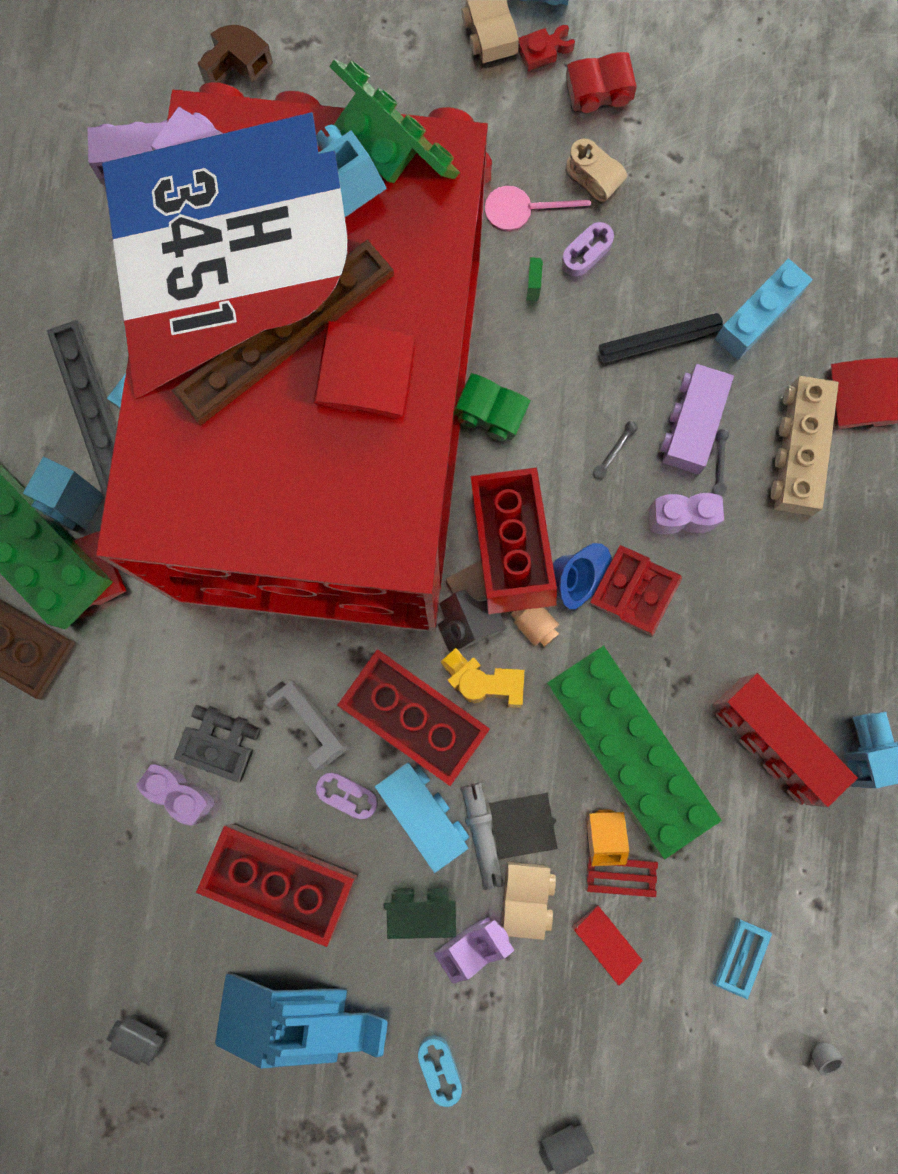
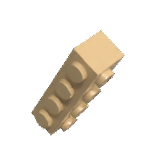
(805, 445)

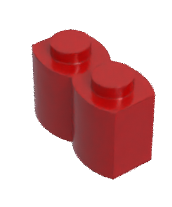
(601, 82)

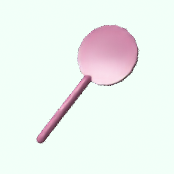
(511, 208)

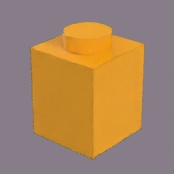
(607, 838)

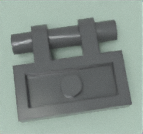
(212, 753)

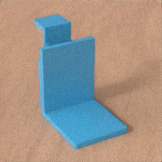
(293, 1025)

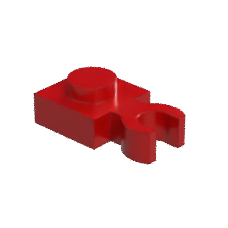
(541, 48)

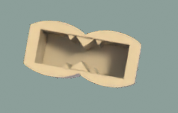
(491, 28)
(526, 900)

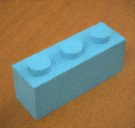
(763, 309)
(63, 494)
(423, 816)

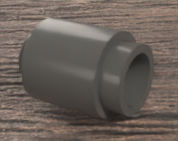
(134, 1041)
(566, 1150)

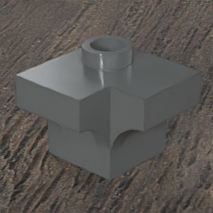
(467, 621)

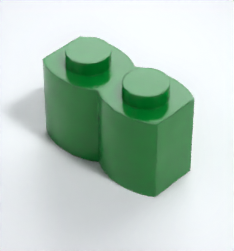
(491, 407)

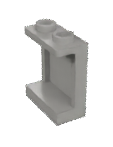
(332, 743)

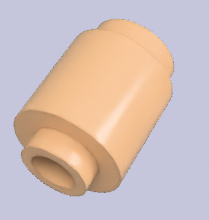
(536, 625)

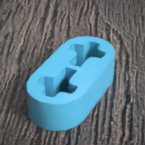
(447, 1068)

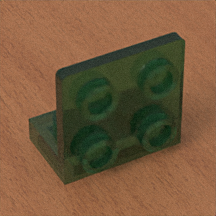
(420, 914)

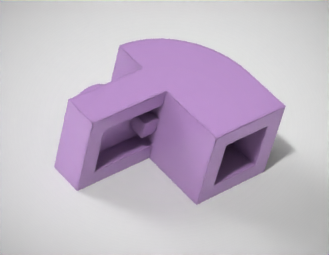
(474, 949)

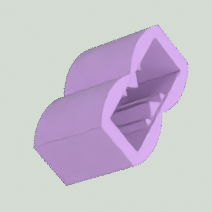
(694, 514)
(169, 788)

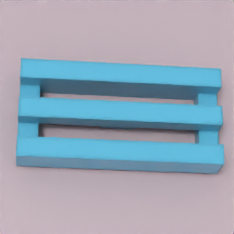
(729, 953)

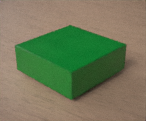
(534, 279)

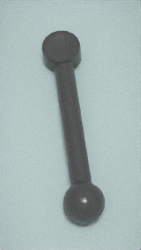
(601, 470)
(720, 488)

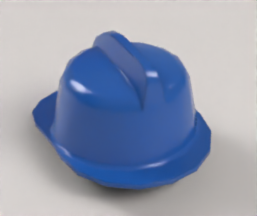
(580, 574)

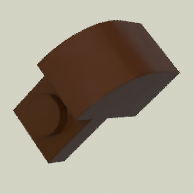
(235, 49)

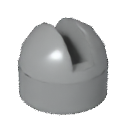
(827, 1058)

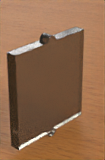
(523, 826)

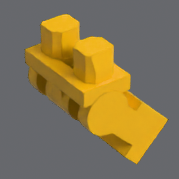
(478, 686)

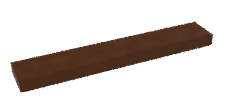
(249, 361)

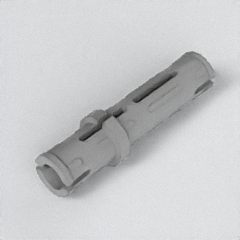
(482, 836)

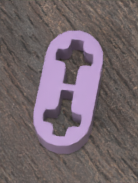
(592, 254)
(342, 803)

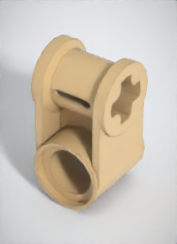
(595, 171)

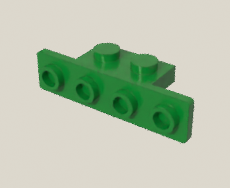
(383, 130)

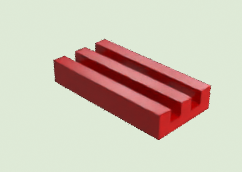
(651, 879)

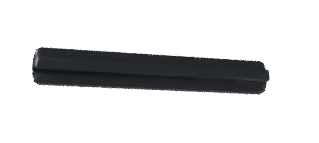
(660, 337)

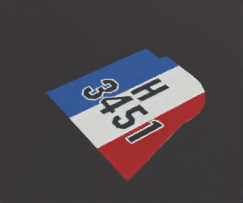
(222, 242)

